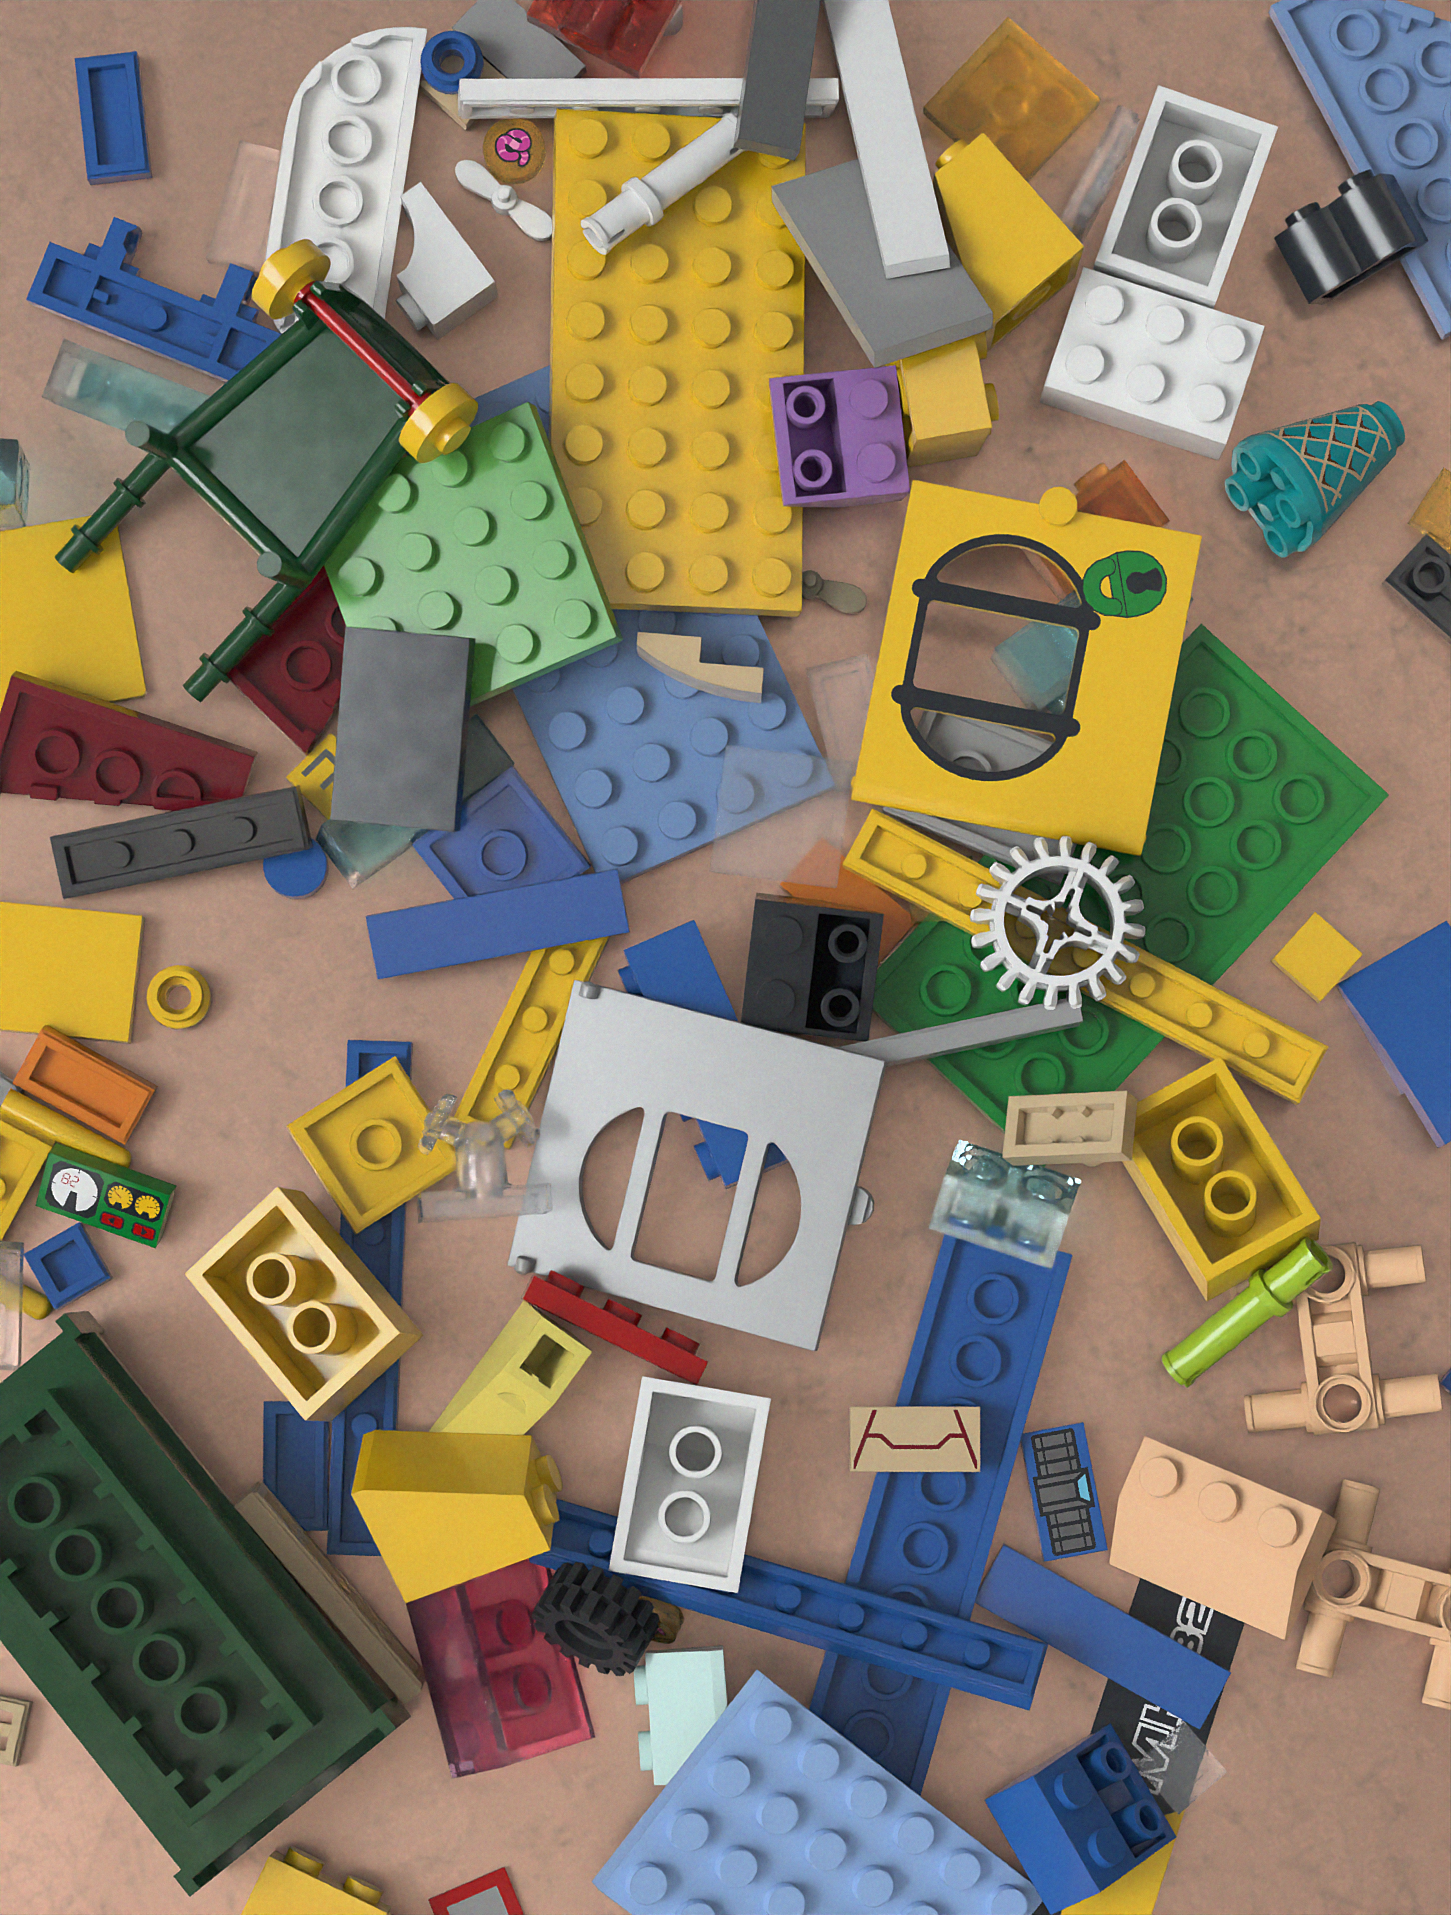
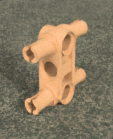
(1339, 1350)
(1381, 1593)

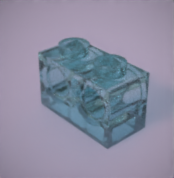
(1004, 1205)

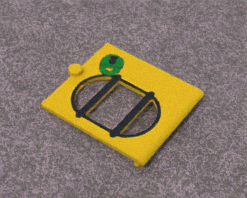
(1130, 635)

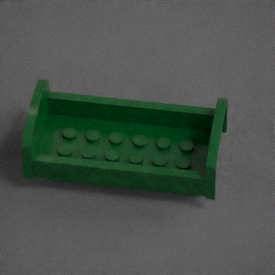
(164, 1615)

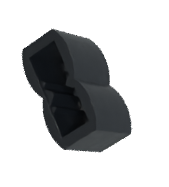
(1350, 237)

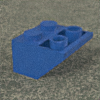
(1080, 1819)

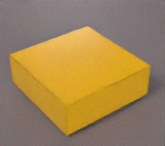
(1316, 957)

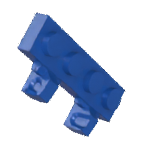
(112, 298)

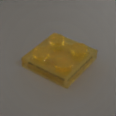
(1013, 97)

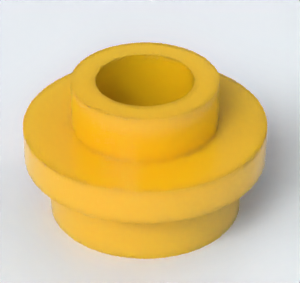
(164, 983)

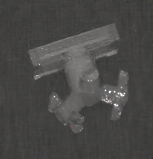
(481, 1164)

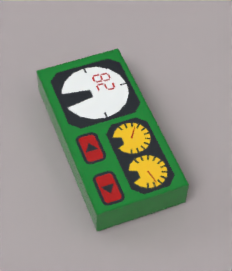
(105, 1195)

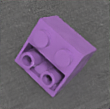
(839, 438)

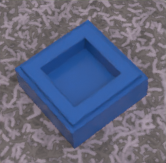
(68, 1266)

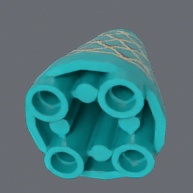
(1311, 471)

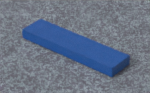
(497, 923)
(1102, 1636)

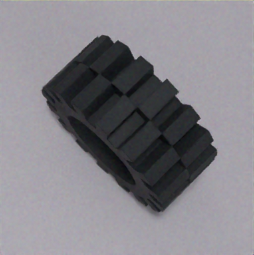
(595, 1618)

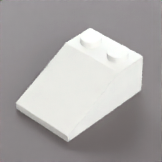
(689, 1484)

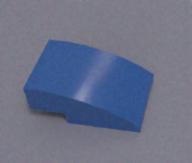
(1407, 1020)

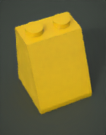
(1002, 233)
(454, 1504)

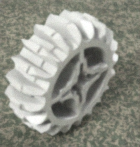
(1029, 913)

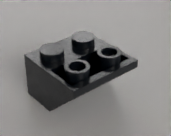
(812, 967)

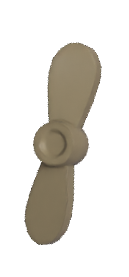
(837, 594)

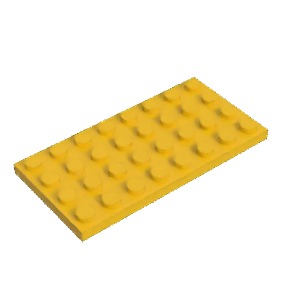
(670, 368)

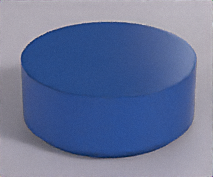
(297, 873)

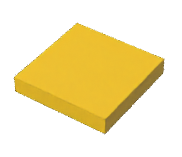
(368, 1145)

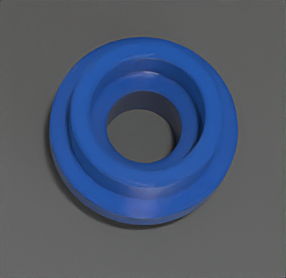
(445, 45)

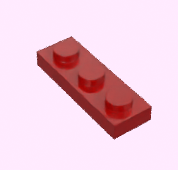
(616, 1325)

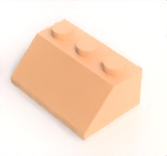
(1218, 1538)

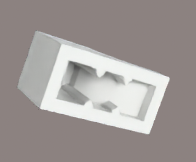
(444, 275)

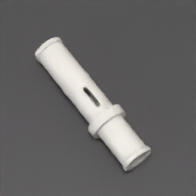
(646, 198)

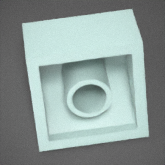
(684, 1702)

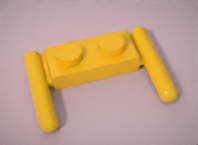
(25, 1142)

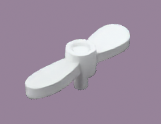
(504, 200)

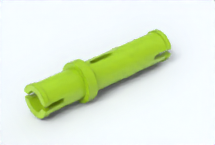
(1267, 1296)

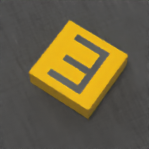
(316, 775)

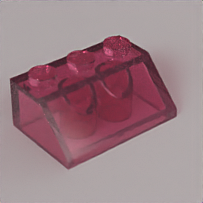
(494, 1676)

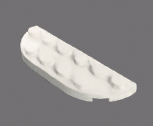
(350, 159)

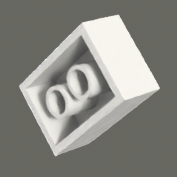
(1185, 197)
(1151, 364)

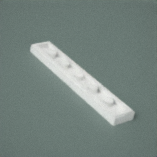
(634, 95)
(887, 137)

